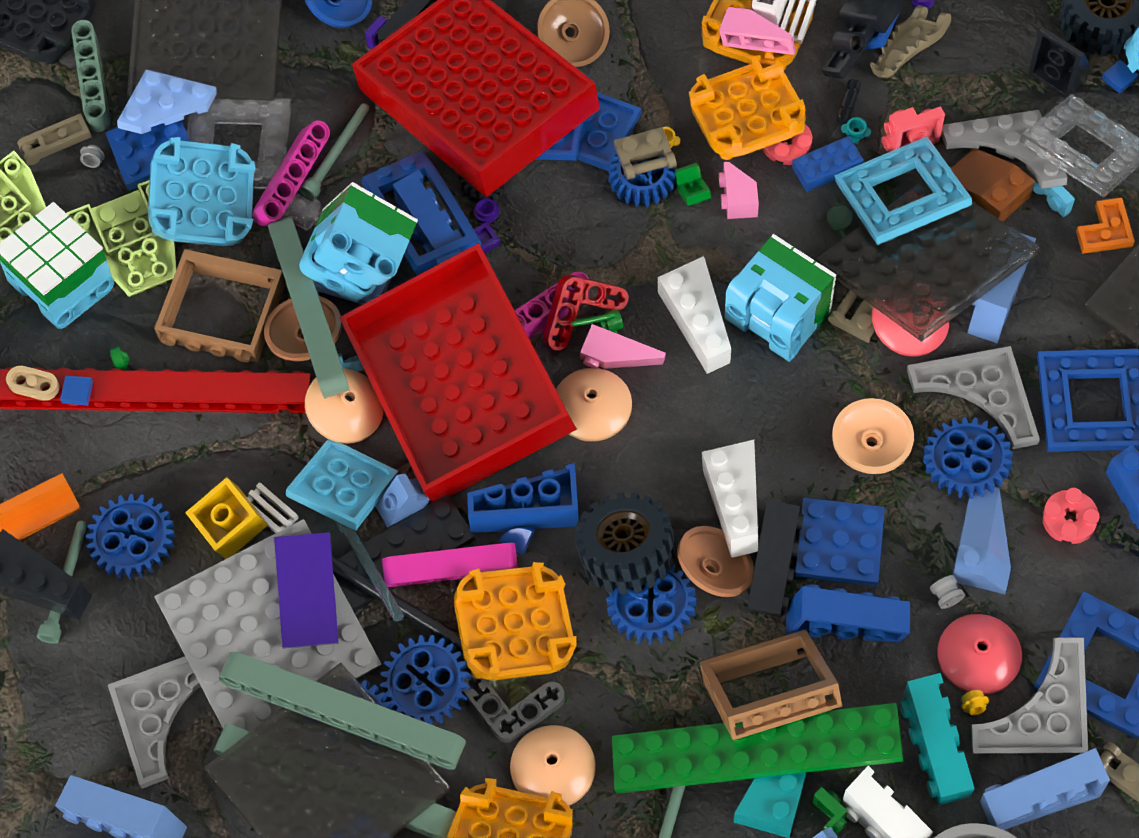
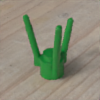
(610, 321)

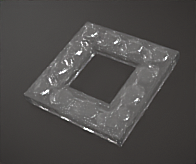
(273, 117)
(1102, 178)

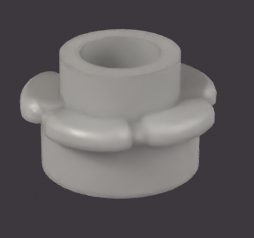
(91, 156)

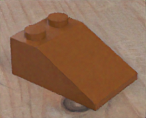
(993, 182)

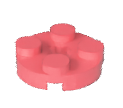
(786, 153)
(1067, 530)

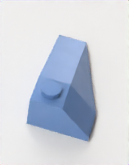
(983, 546)

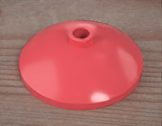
(903, 342)
(976, 669)

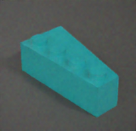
(936, 740)
(771, 803)

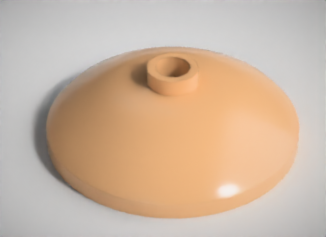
(596, 417)
(344, 419)
(875, 422)
(569, 776)

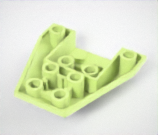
(18, 195)
(132, 251)

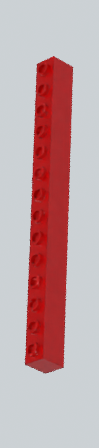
(174, 391)

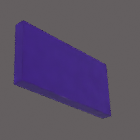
(306, 590)

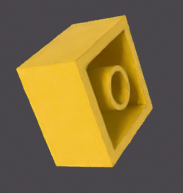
(226, 518)

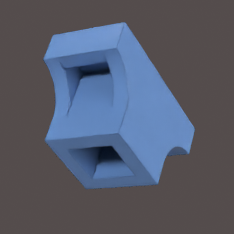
(401, 500)

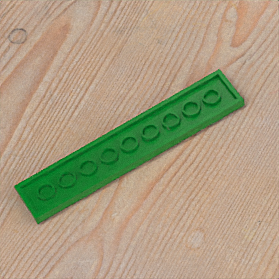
(710, 755)

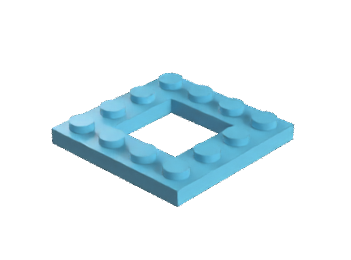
(883, 225)

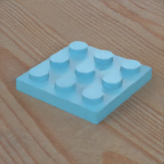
(341, 484)

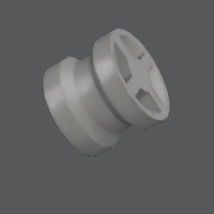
(947, 591)

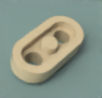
(34, 383)

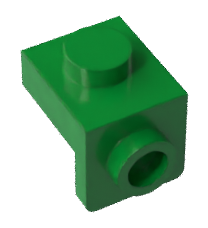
(691, 185)
(831, 806)

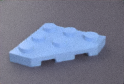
(164, 100)

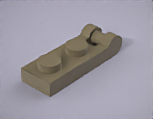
(53, 139)
(1127, 773)

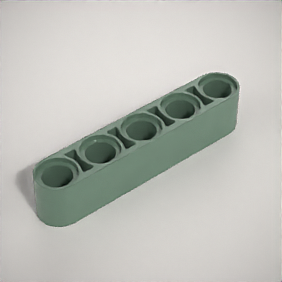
(90, 76)

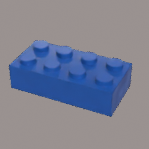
(822, 164)

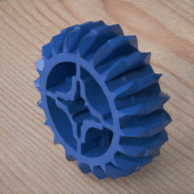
(641, 187)

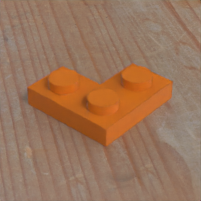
(1111, 232)

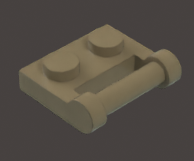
(643, 147)
(860, 324)

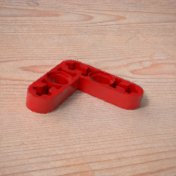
(578, 296)

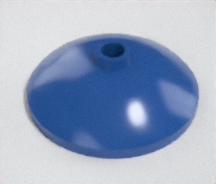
(340, 12)

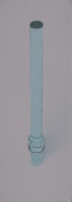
(372, 571)

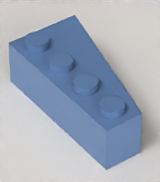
(993, 307)
(1045, 791)
(116, 811)

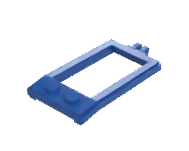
(382, 182)

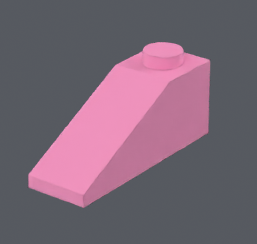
(751, 31)
(615, 351)

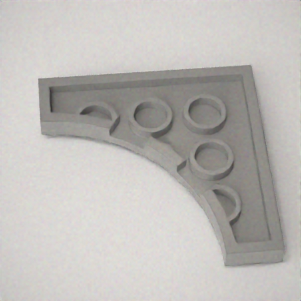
(1004, 135)
(986, 380)
(146, 711)
(1053, 716)

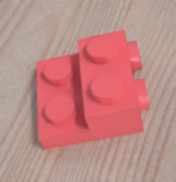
(907, 127)

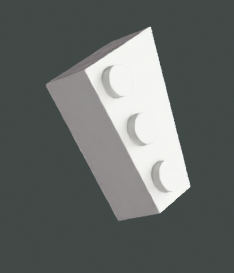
(880, 812)

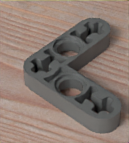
(506, 715)

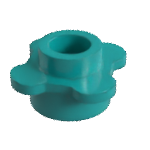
(856, 124)

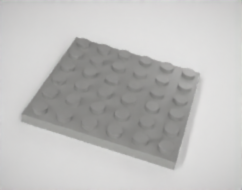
(238, 611)

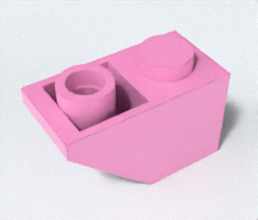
(740, 193)

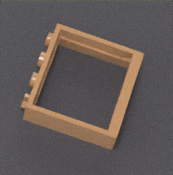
(226, 269)
(775, 709)

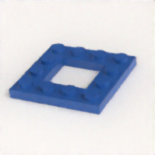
(1060, 430)
(1096, 615)

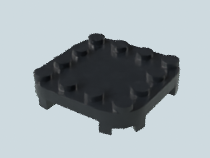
(41, 27)

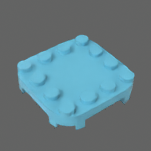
(201, 193)

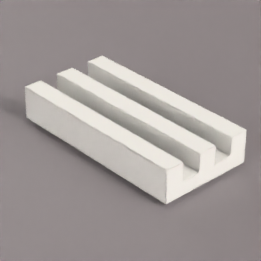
(800, 37)
(261, 489)

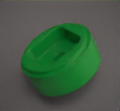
(119, 358)

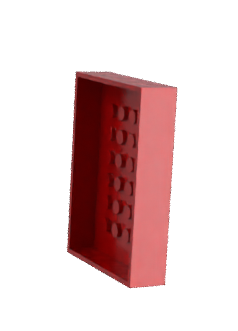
(476, 89)
(457, 374)

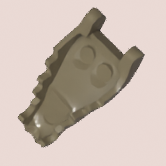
(908, 40)

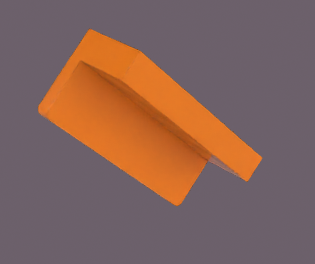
(38, 507)

